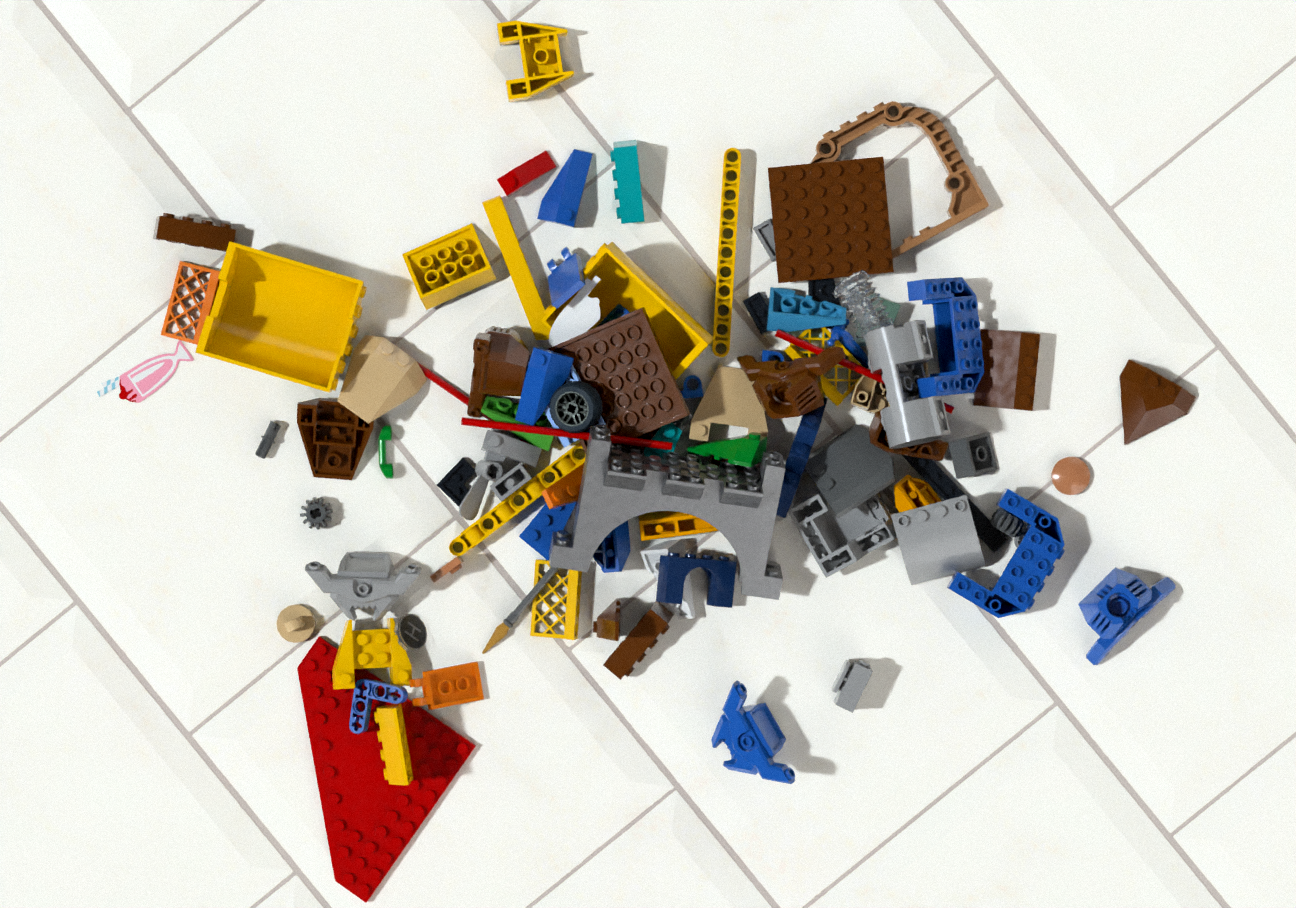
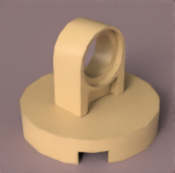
(295, 623)

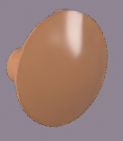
(1070, 476)

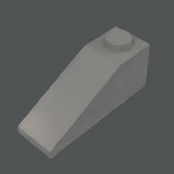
(511, 448)

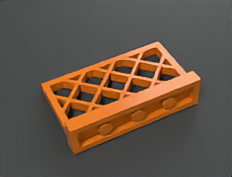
(210, 294)

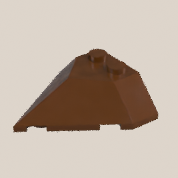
(1149, 401)

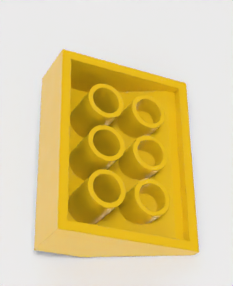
(449, 266)
(395, 744)

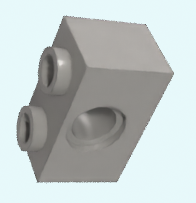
(511, 482)

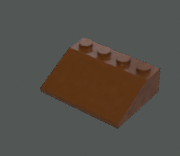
(1008, 370)

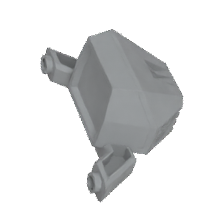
(364, 582)

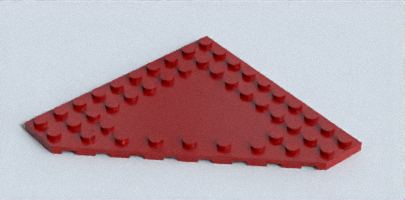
(362, 812)

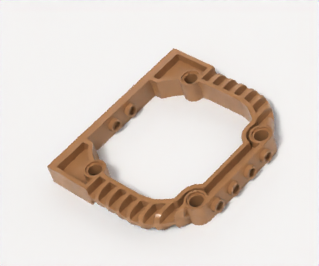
(964, 200)

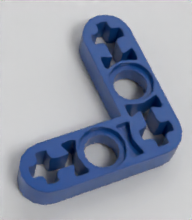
(372, 693)

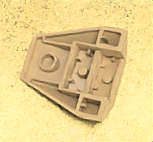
(379, 378)

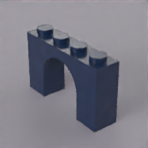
(674, 572)

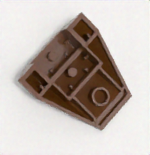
(332, 437)

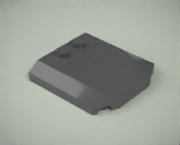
(850, 470)

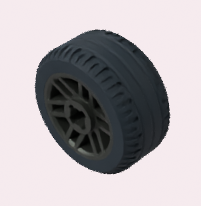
(578, 418)

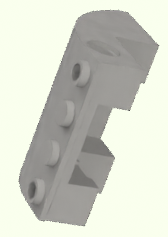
(845, 539)
(938, 539)

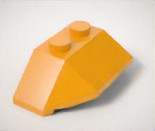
(913, 493)

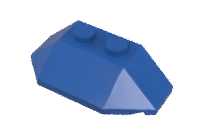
(614, 549)

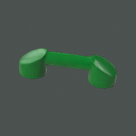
(385, 435)

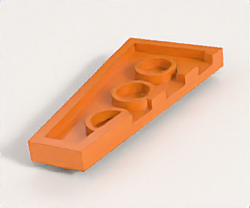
(564, 490)

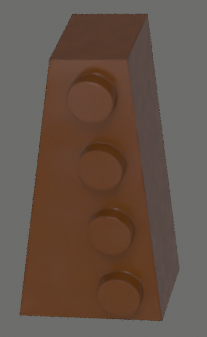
(193, 233)
(638, 640)

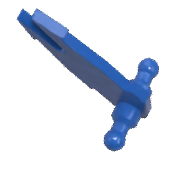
(847, 341)

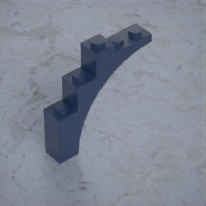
(798, 457)

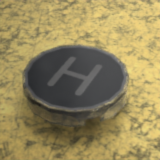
(410, 632)

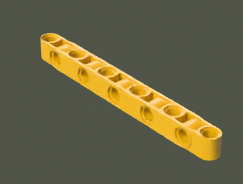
(508, 509)

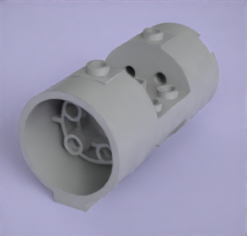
(900, 356)

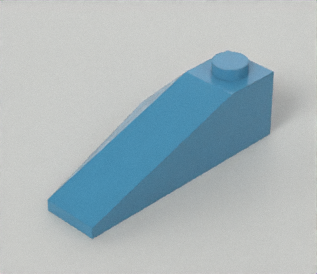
(795, 313)

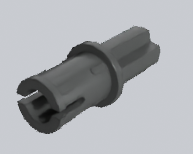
(267, 440)

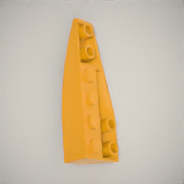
(671, 524)

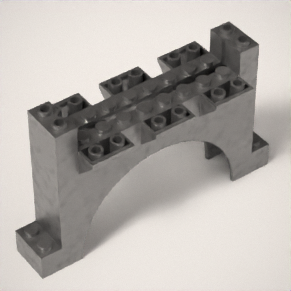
(626, 484)

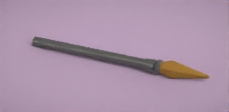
(502, 629)

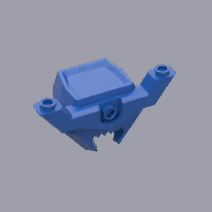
(1117, 606)
(751, 738)

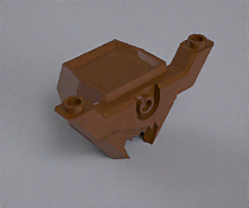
(498, 366)
(790, 386)

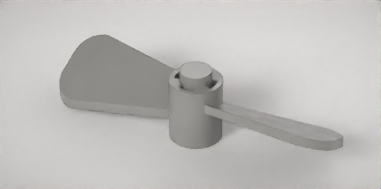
(486, 470)

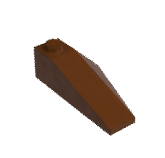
(931, 450)
(608, 622)

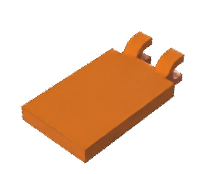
(449, 686)

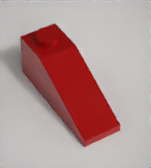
(526, 173)

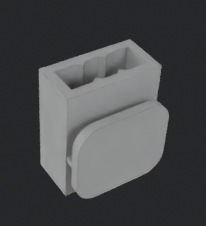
(851, 684)

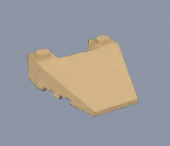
(728, 402)

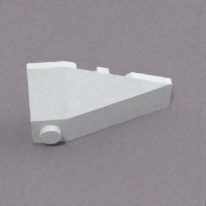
(651, 559)

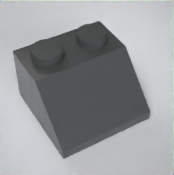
(972, 455)

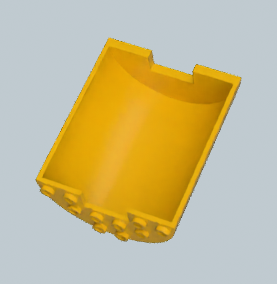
(630, 286)
(282, 318)

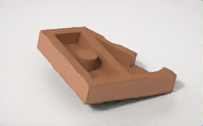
(453, 566)

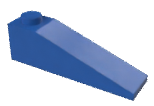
(565, 194)
(544, 374)

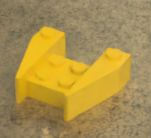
(539, 58)
(370, 650)

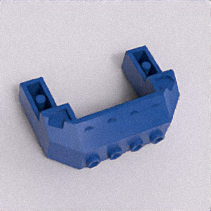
(956, 335)
(1026, 568)

